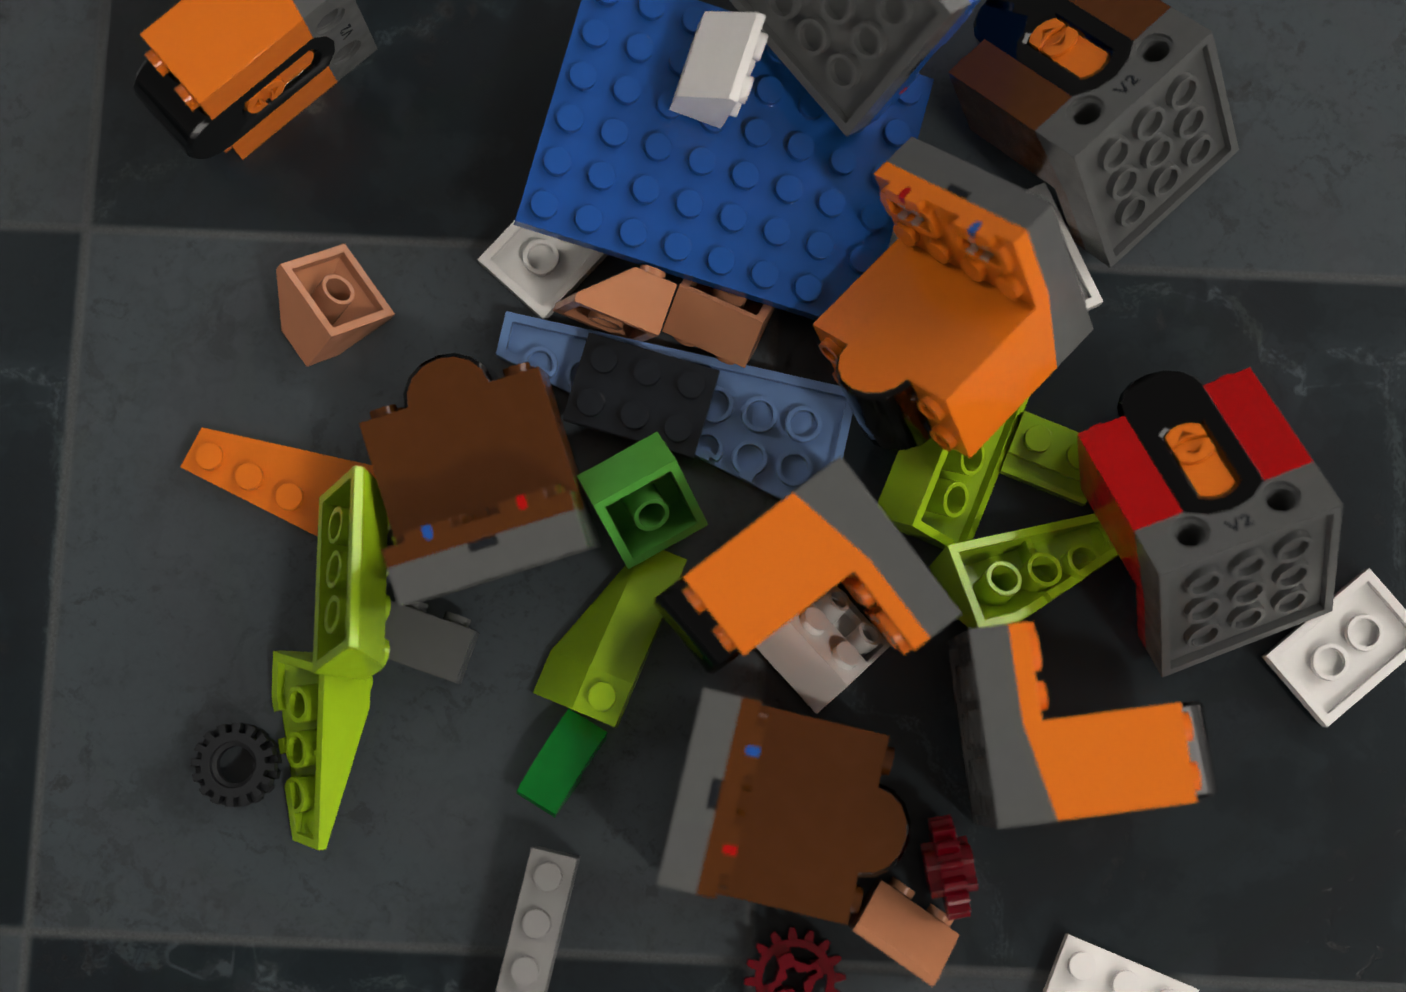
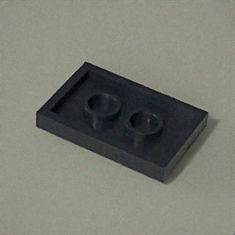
(640, 392)

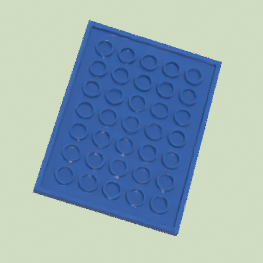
(755, 209)

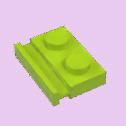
(1045, 458)

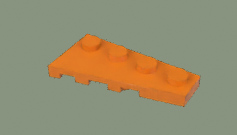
(268, 474)

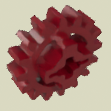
(949, 867)
(814, 967)

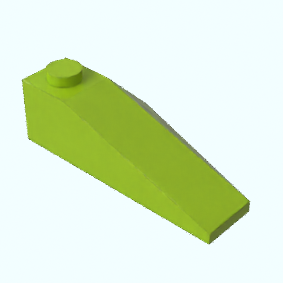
(1021, 570)
(607, 647)
(321, 738)

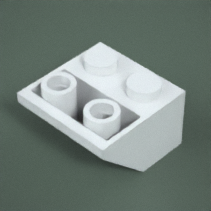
(720, 66)
(824, 648)

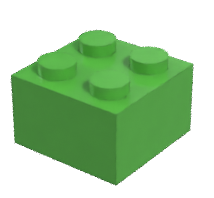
(643, 500)

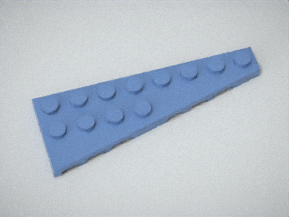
(760, 421)

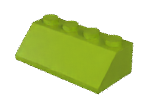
(943, 492)
(351, 579)

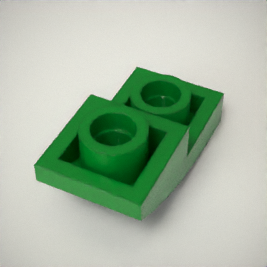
(561, 763)

